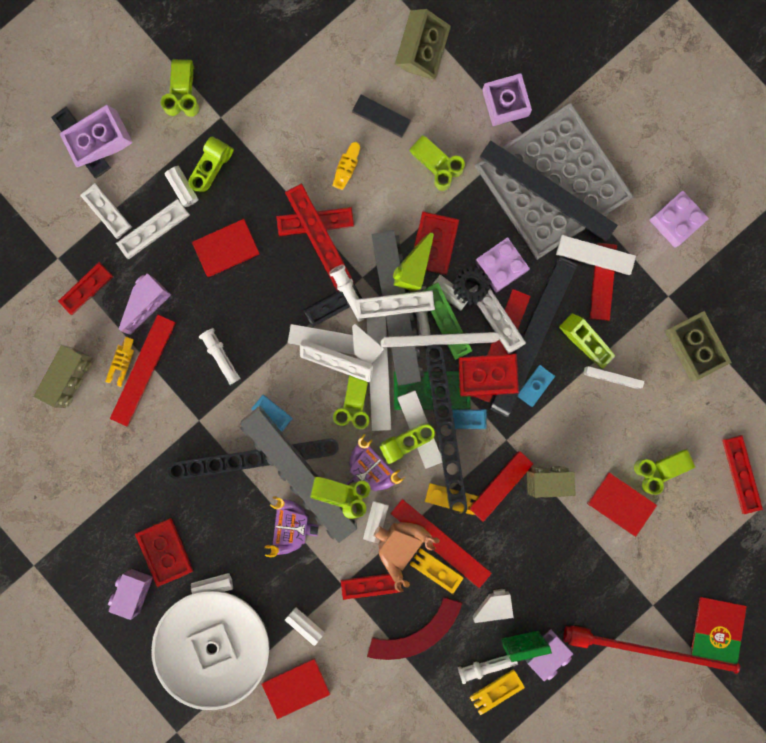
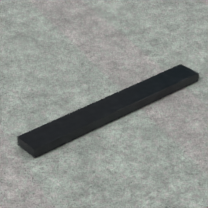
(548, 191)

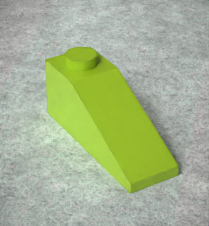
(412, 269)
(587, 340)

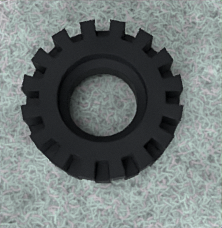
(478, 278)

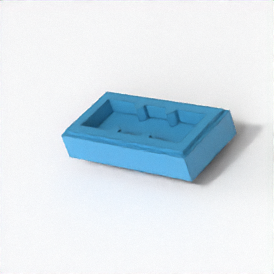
(535, 385)
(278, 415)
(470, 419)

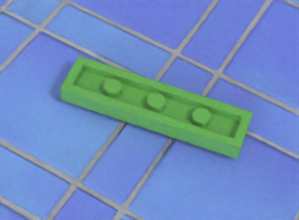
(446, 320)

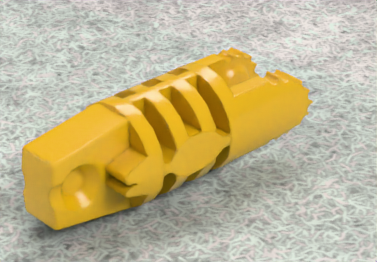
(346, 166)
(121, 361)

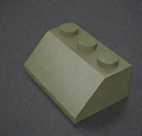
(422, 44)

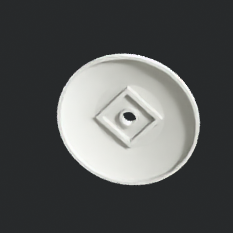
(203, 677)

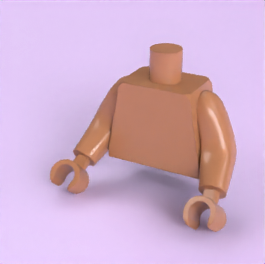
(399, 546)

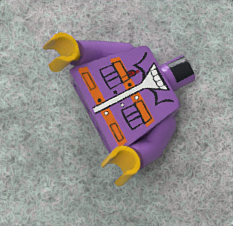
(369, 467)
(290, 527)

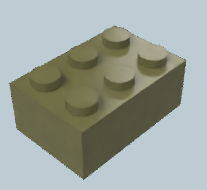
(697, 346)
(63, 377)
(551, 483)

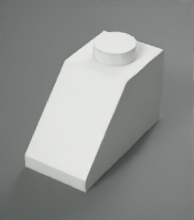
(364, 346)
(494, 607)

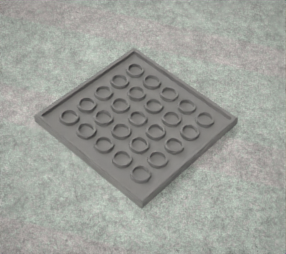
(571, 158)

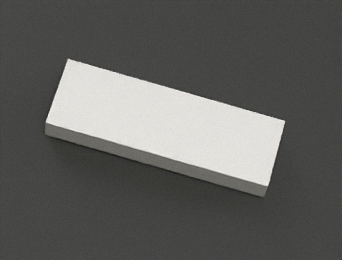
(106, 211)
(612, 377)

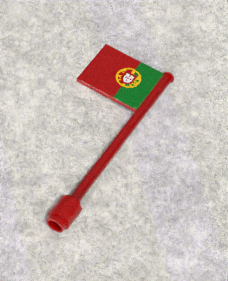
(714, 640)

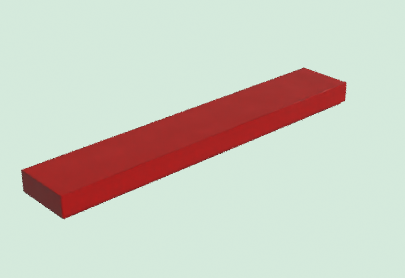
(315, 229)
(515, 310)
(142, 370)
(446, 547)

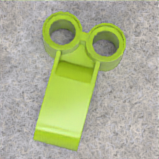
(180, 89)
(217, 153)
(436, 161)
(354, 402)
(394, 447)
(664, 470)
(341, 495)

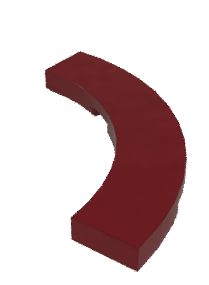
(419, 641)

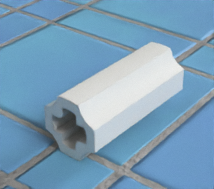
(181, 186)
(447, 288)
(376, 518)
(219, 583)
(304, 626)

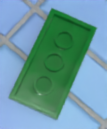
(424, 393)
(526, 646)

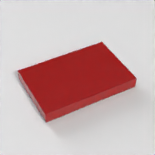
(444, 233)
(225, 248)
(488, 375)
(622, 504)
(164, 552)
(295, 688)

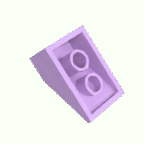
(96, 136)
(143, 301)

